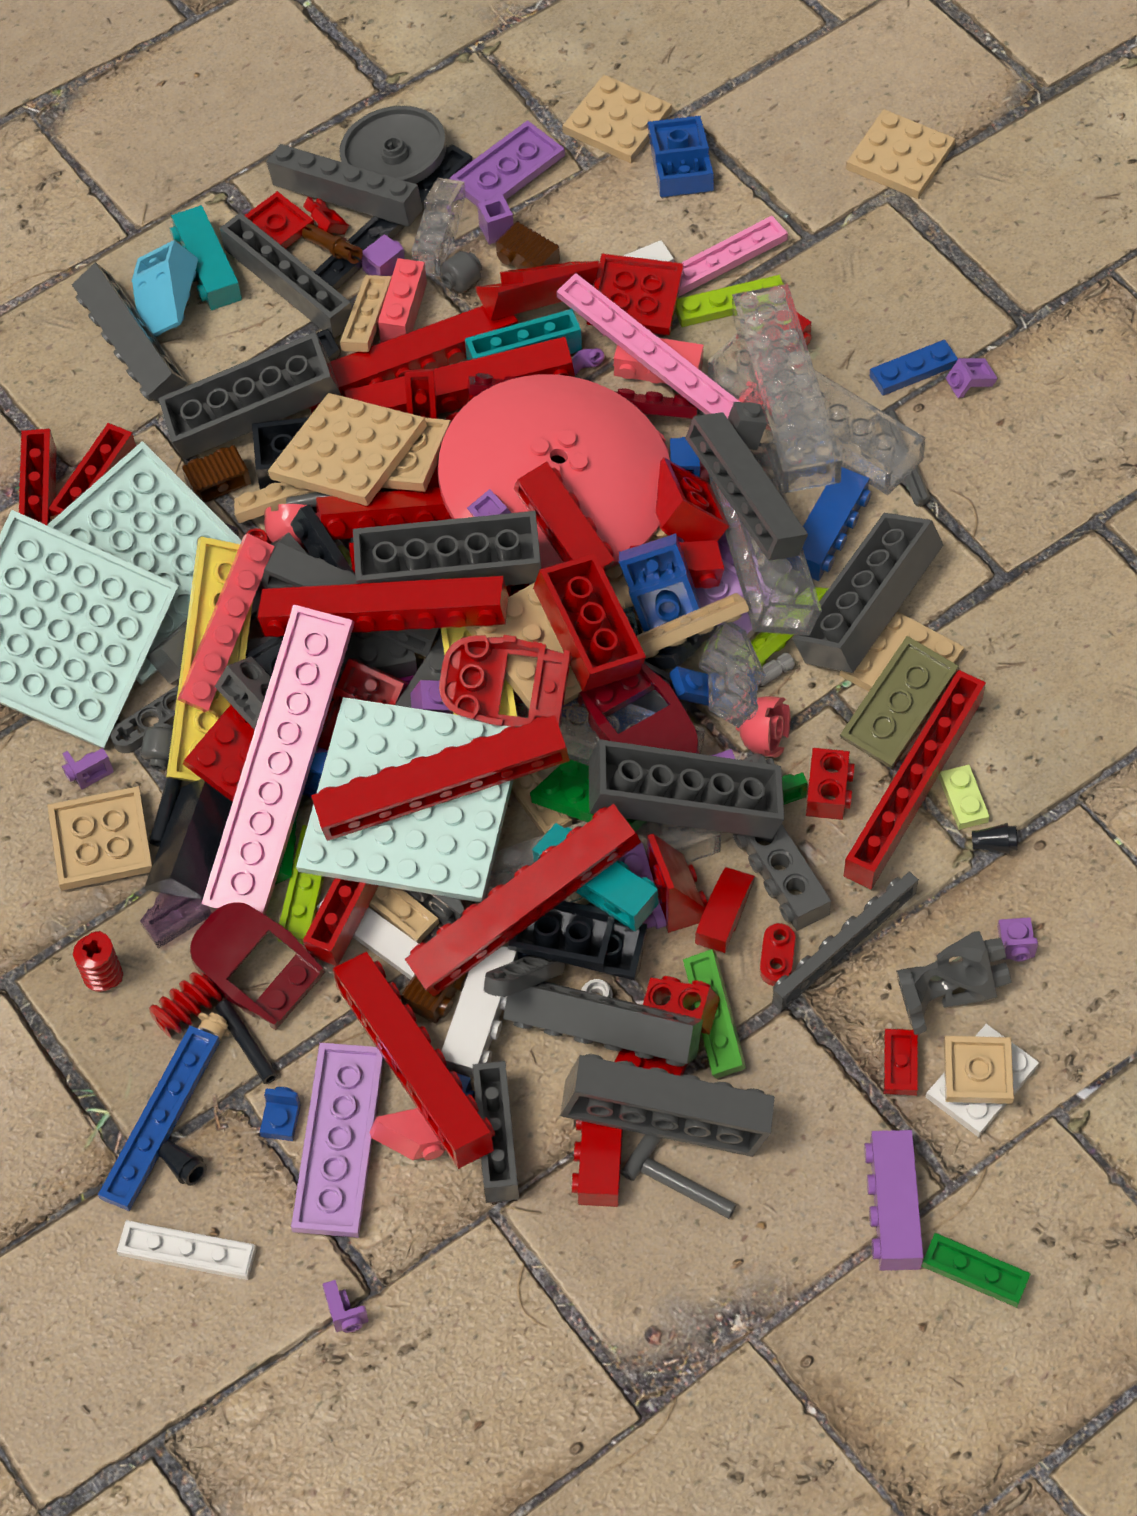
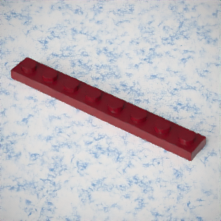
(651, 403)

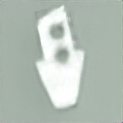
(439, 224)
(732, 674)

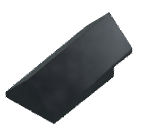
(190, 842)
(585, 939)

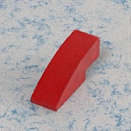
(724, 909)

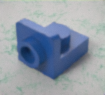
(280, 1114)

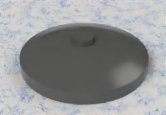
(396, 143)

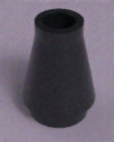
(996, 838)
(184, 1164)

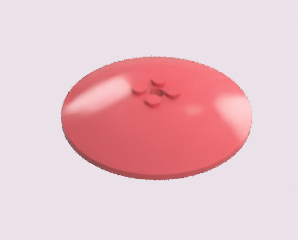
(527, 420)

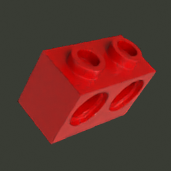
(828, 783)
(682, 998)

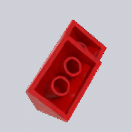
(531, 287)

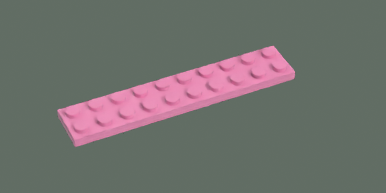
(279, 759)

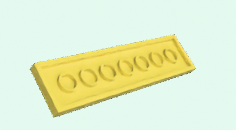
(191, 724)

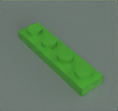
(723, 1042)

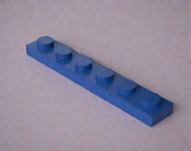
(159, 1118)

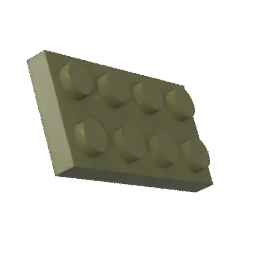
(899, 702)

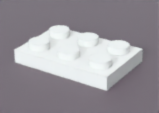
(978, 1116)

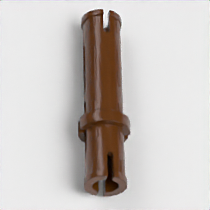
(337, 245)

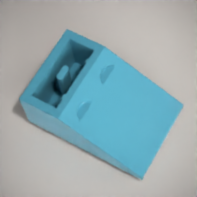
(163, 286)

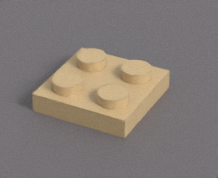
(978, 1069)

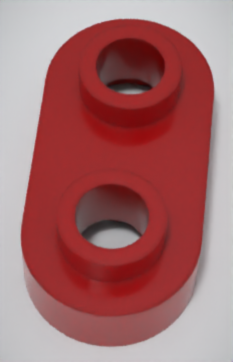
(777, 952)

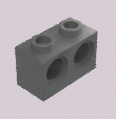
(245, 688)

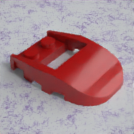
(476, 672)

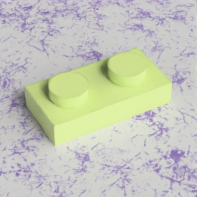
(964, 797)

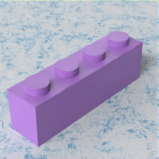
(895, 1200)

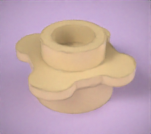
(214, 1025)

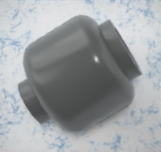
(461, 271)
(157, 745)

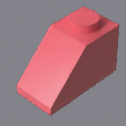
(407, 1134)

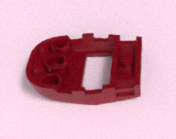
(664, 729)
(228, 940)

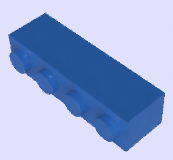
(831, 519)

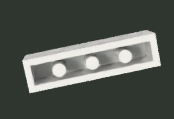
(476, 1017)

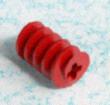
(97, 962)
(184, 1003)

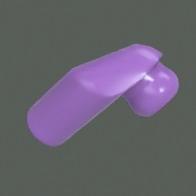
(587, 358)

